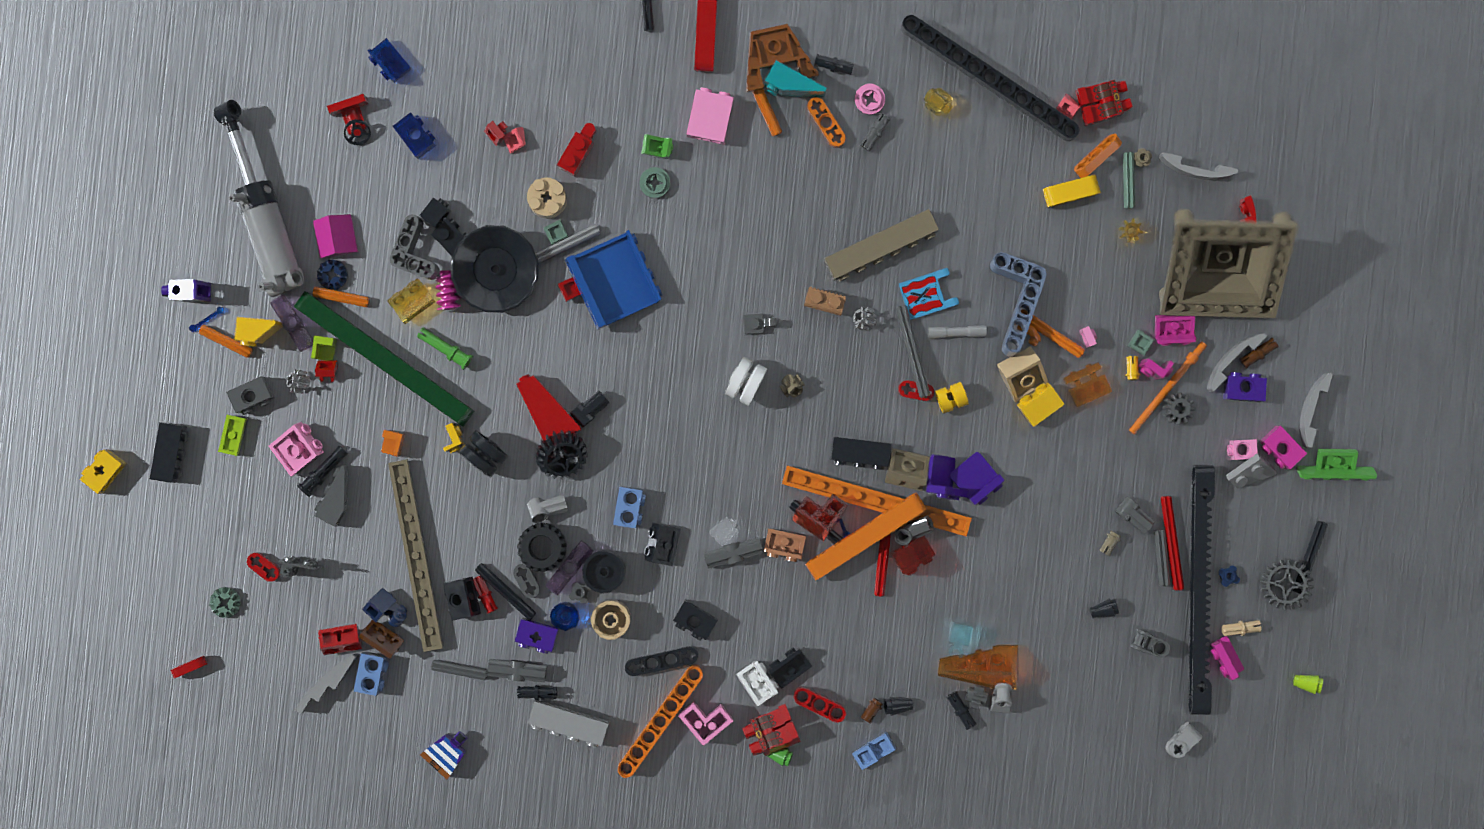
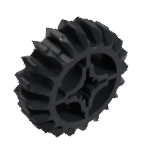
(572, 449)

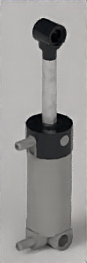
(261, 215)

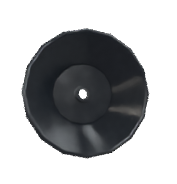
(473, 264)

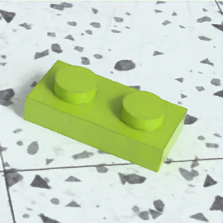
(232, 435)

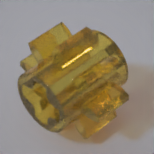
(1129, 225)

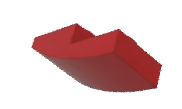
(1247, 207)

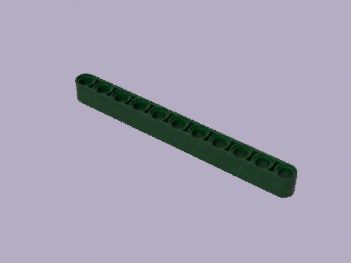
(384, 358)

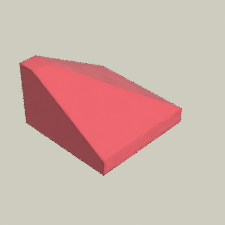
(1068, 106)
(515, 139)

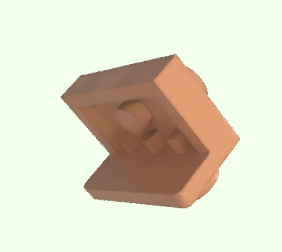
(784, 544)

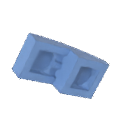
(874, 750)

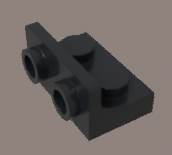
(448, 235)
(662, 544)

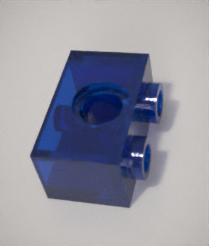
(405, 129)

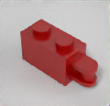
(577, 150)

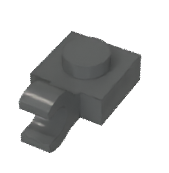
(755, 323)

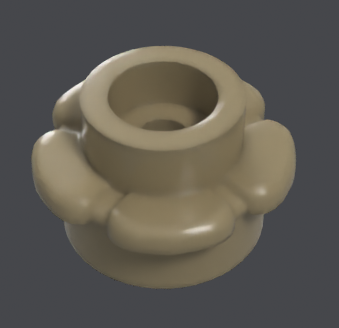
(1142, 162)

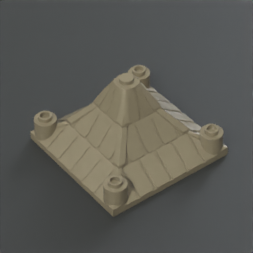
(1227, 267)

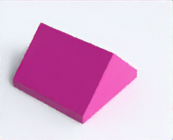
(335, 235)

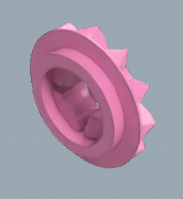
(878, 96)

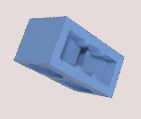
(623, 506)
(366, 672)

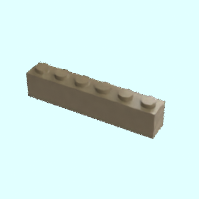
(881, 244)

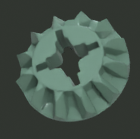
(648, 175)
(233, 604)

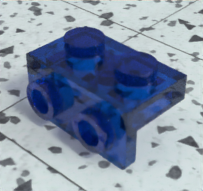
(389, 60)

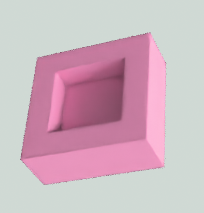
(1089, 336)

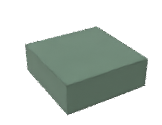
(556, 232)
(1141, 342)

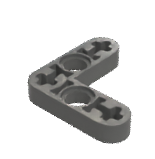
(406, 251)

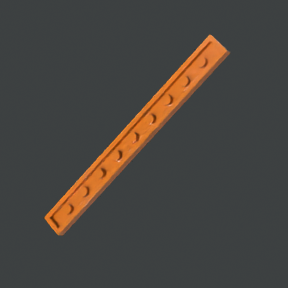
(870, 498)

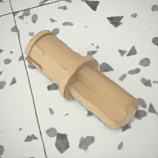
(1241, 628)

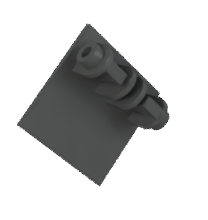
(291, 565)

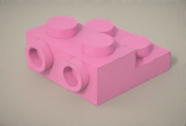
(296, 448)

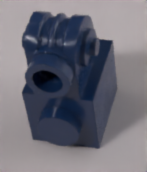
(385, 604)

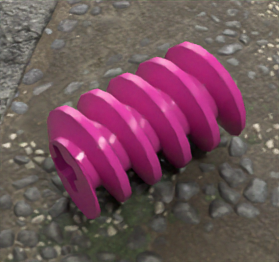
(447, 292)

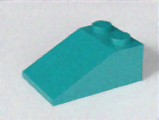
(791, 83)

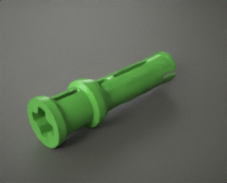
(452, 352)

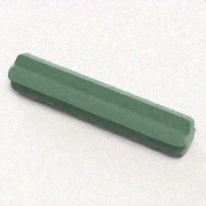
(1129, 180)

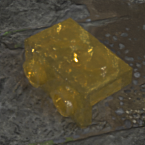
(411, 300)

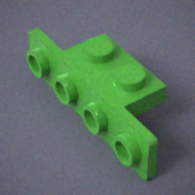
(1336, 464)

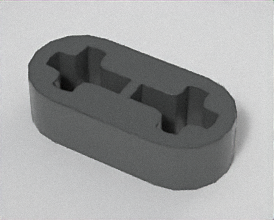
(522, 583)

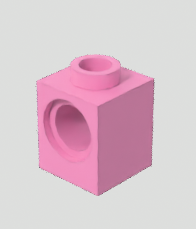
(1250, 446)

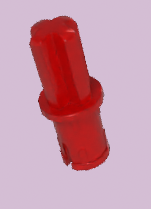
(484, 595)

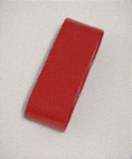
(826, 711)

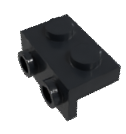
(789, 668)

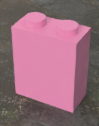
(710, 116)

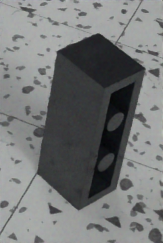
(168, 452)
(860, 452)

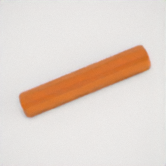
(767, 112)
(340, 296)
(225, 341)

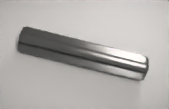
(1162, 557)
(458, 669)

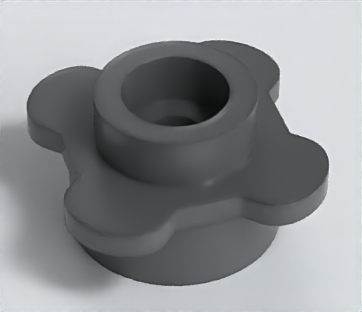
(579, 587)

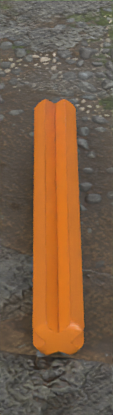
(1055, 336)

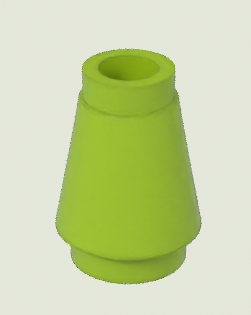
(1309, 683)

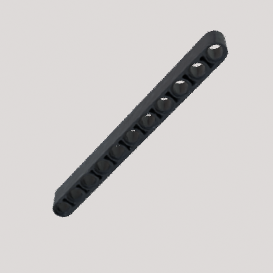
(994, 87)

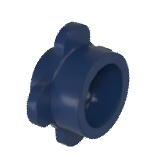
(1224, 573)

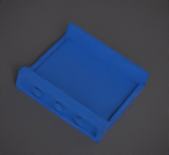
(614, 279)

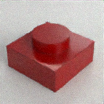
(569, 289)

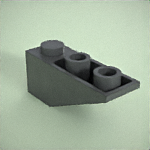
(336, 499)

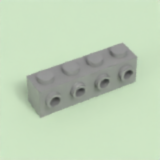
(568, 722)

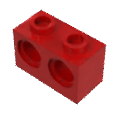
(339, 639)

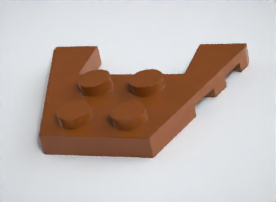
(772, 45)

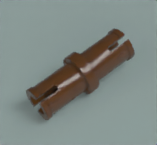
(1259, 353)

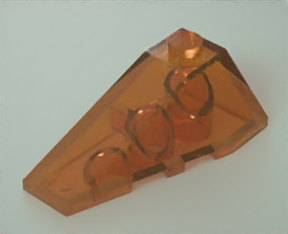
(983, 667)

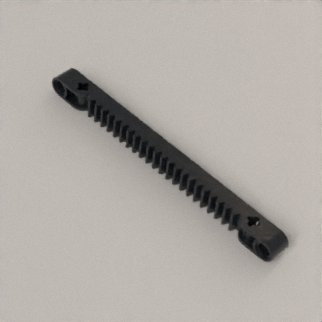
(1200, 699)

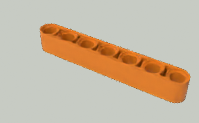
(866, 536)
(658, 730)

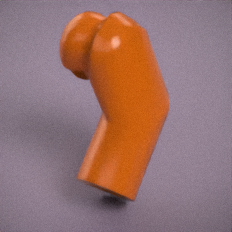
(1034, 335)

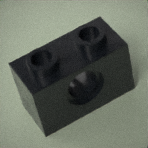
(466, 590)
(689, 610)

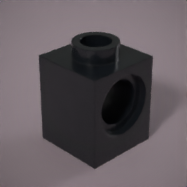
(435, 212)

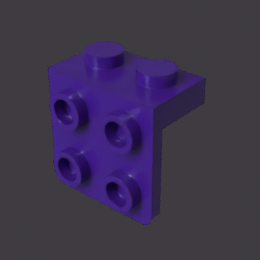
(939, 478)
(977, 478)

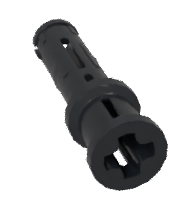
(316, 477)

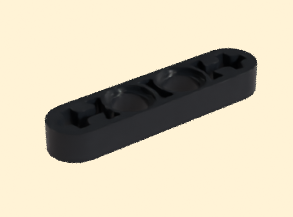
(661, 658)

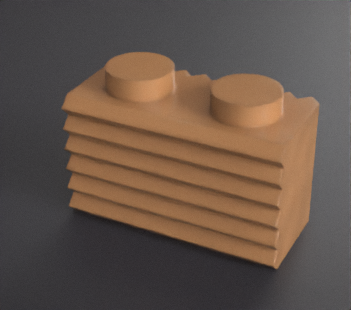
(825, 301)

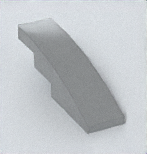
(331, 679)

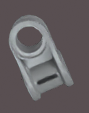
(1000, 699)
(1185, 739)

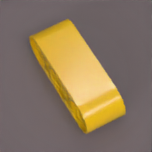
(1071, 191)

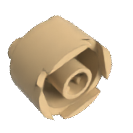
(540, 189)
(617, 628)

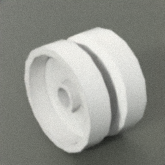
(746, 381)

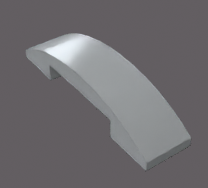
(1173, 162)
(1217, 376)
(1306, 432)

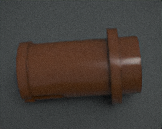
(872, 709)

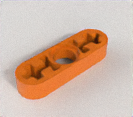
(814, 113)
(1098, 155)

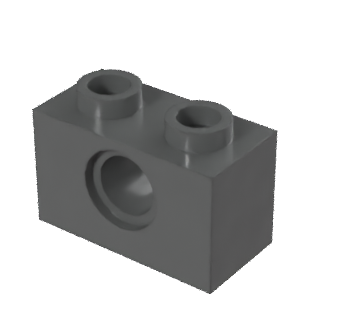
(239, 398)

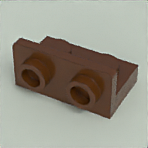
(381, 639)

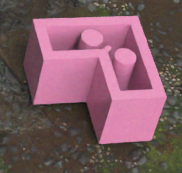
(705, 726)

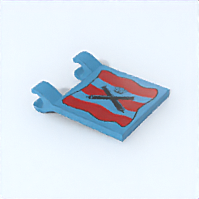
(924, 294)

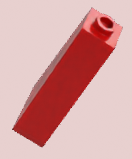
(545, 409)

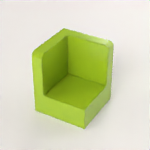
(323, 348)

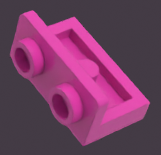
(1174, 329)
(1152, 369)
(1227, 657)

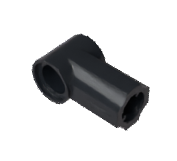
(586, 411)

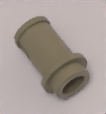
(1110, 541)

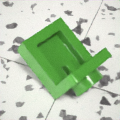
(657, 146)

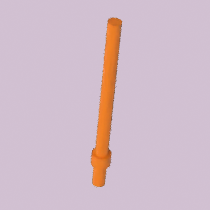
(1191, 359)

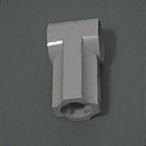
(542, 509)

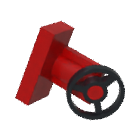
(352, 117)

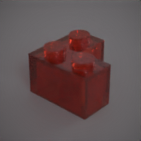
(820, 519)
(912, 555)

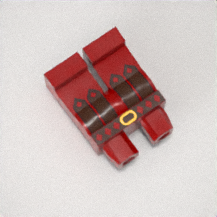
(1108, 98)
(773, 732)

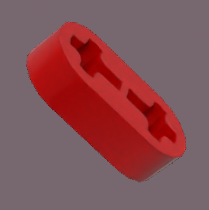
(914, 395)
(261, 570)
(188, 667)

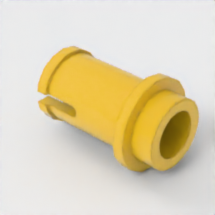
(1132, 369)

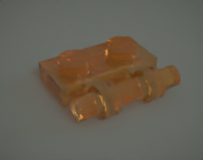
(1089, 390)

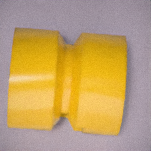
(958, 396)

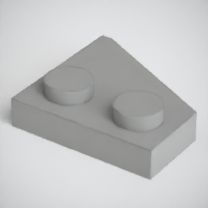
(1251, 471)

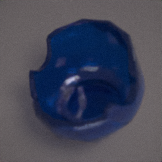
(564, 616)

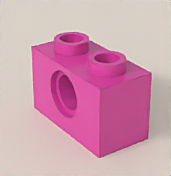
(1293, 451)

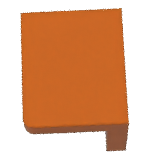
(392, 442)

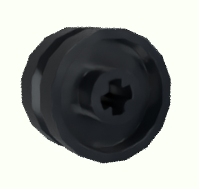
(481, 455)
(615, 571)

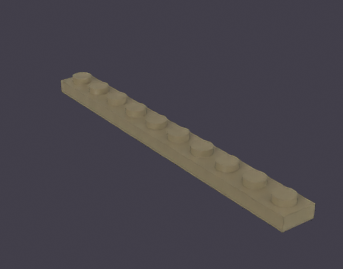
(415, 555)

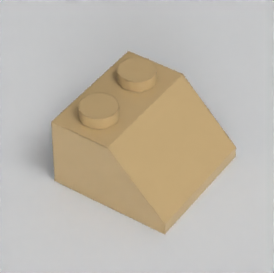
(1022, 373)

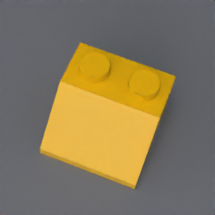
(253, 331)

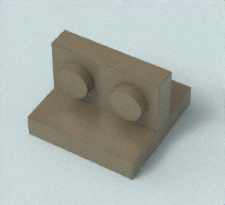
(907, 469)

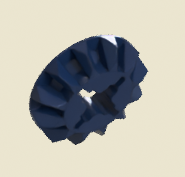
(336, 282)

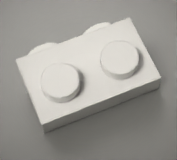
(757, 682)

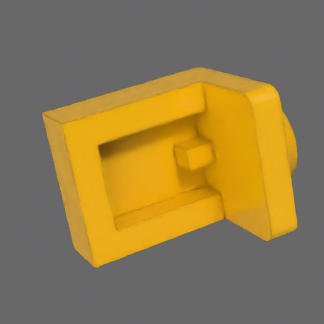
(455, 434)

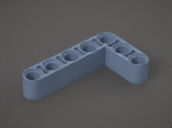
(1024, 300)

